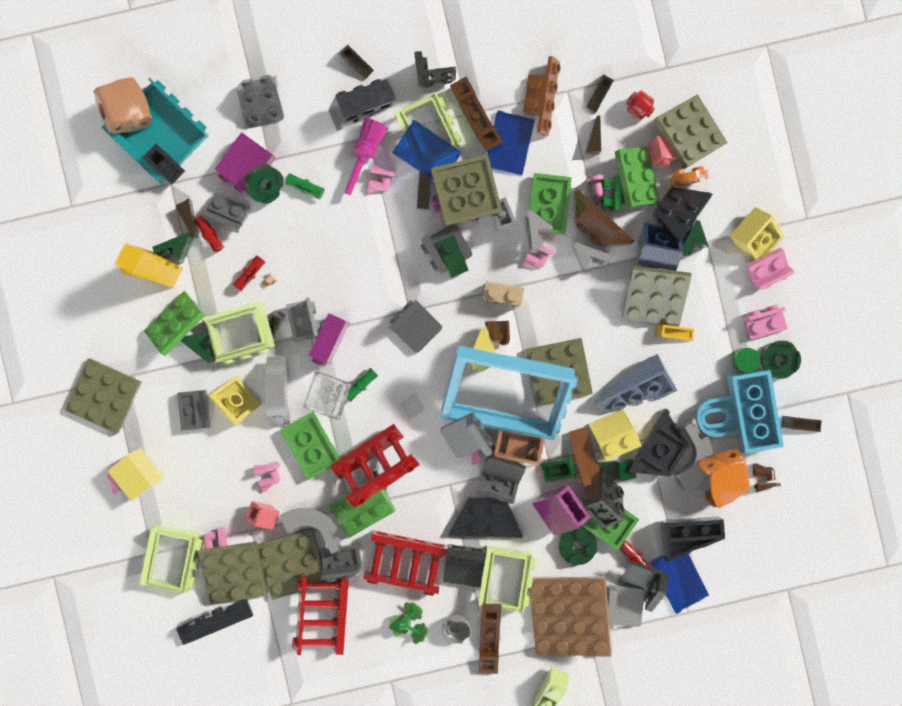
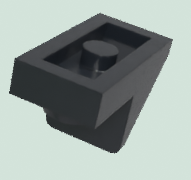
(163, 163)

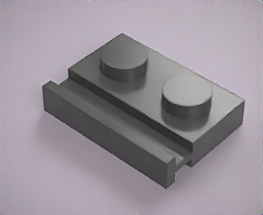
(226, 213)
(193, 410)

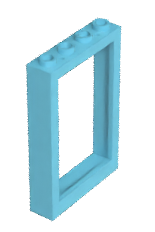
(506, 421)

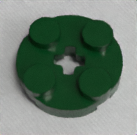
(257, 177)
(788, 351)
(576, 556)

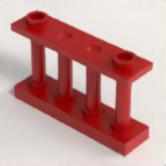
(361, 455)
(400, 543)
(337, 623)

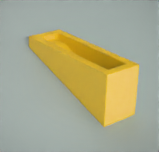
(674, 332)

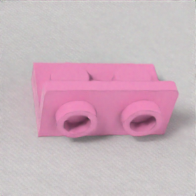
(769, 269)
(765, 323)

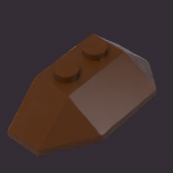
(597, 223)

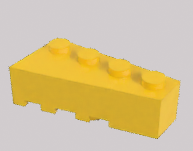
(147, 265)

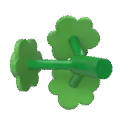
(401, 624)

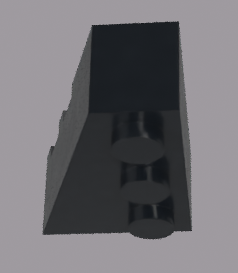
(361, 102)
(689, 534)

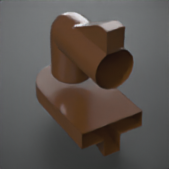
(499, 331)
(769, 472)

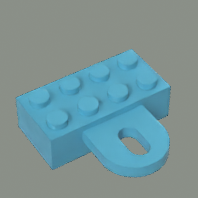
(747, 411)

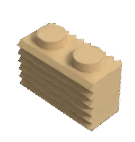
(503, 294)

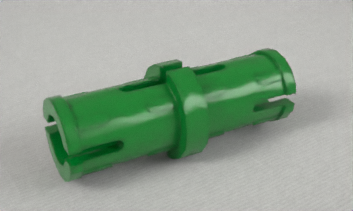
(304, 186)
(360, 384)

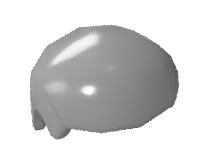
(456, 629)

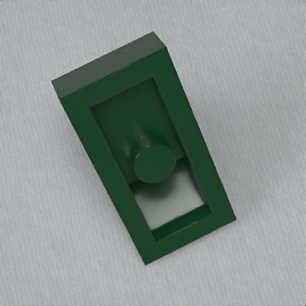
(694, 236)
(180, 244)
(452, 256)
(196, 342)
(617, 469)

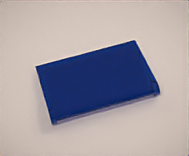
(516, 137)
(425, 149)
(684, 581)

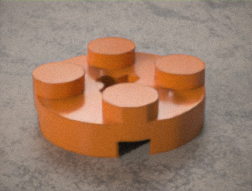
(689, 177)

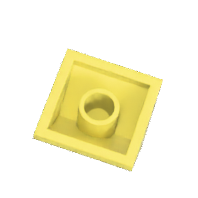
(235, 400)
(135, 474)

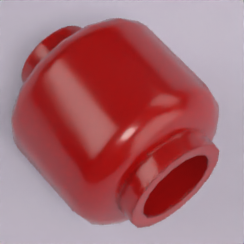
(640, 104)

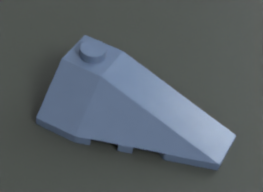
(643, 382)

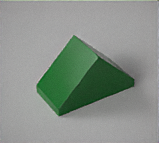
(559, 469)

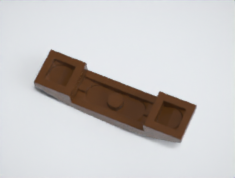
(475, 114)
(489, 638)

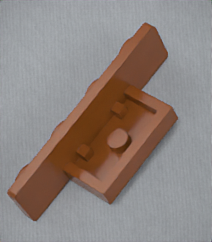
(541, 95)
(586, 460)

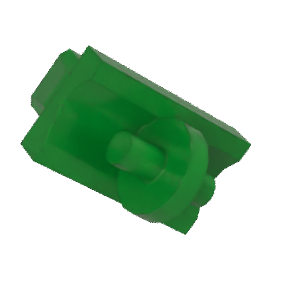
(615, 201)

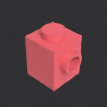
(660, 152)
(262, 515)

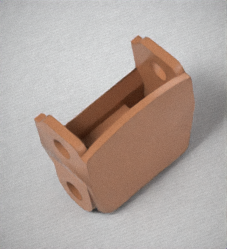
(123, 106)
(518, 447)

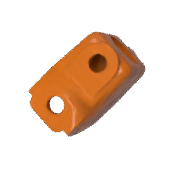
(727, 477)

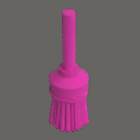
(365, 148)

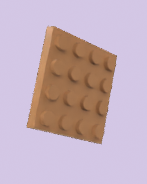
(571, 616)

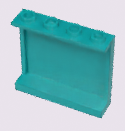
(170, 129)

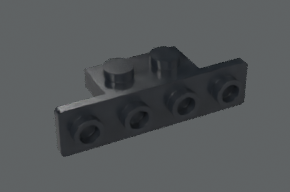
(215, 621)

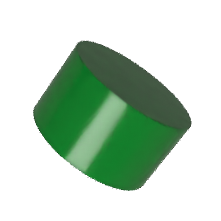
(746, 360)

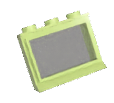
(431, 115)
(239, 332)
(171, 559)
(506, 578)

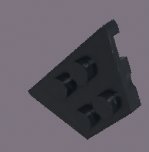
(680, 210)
(660, 449)
(486, 519)

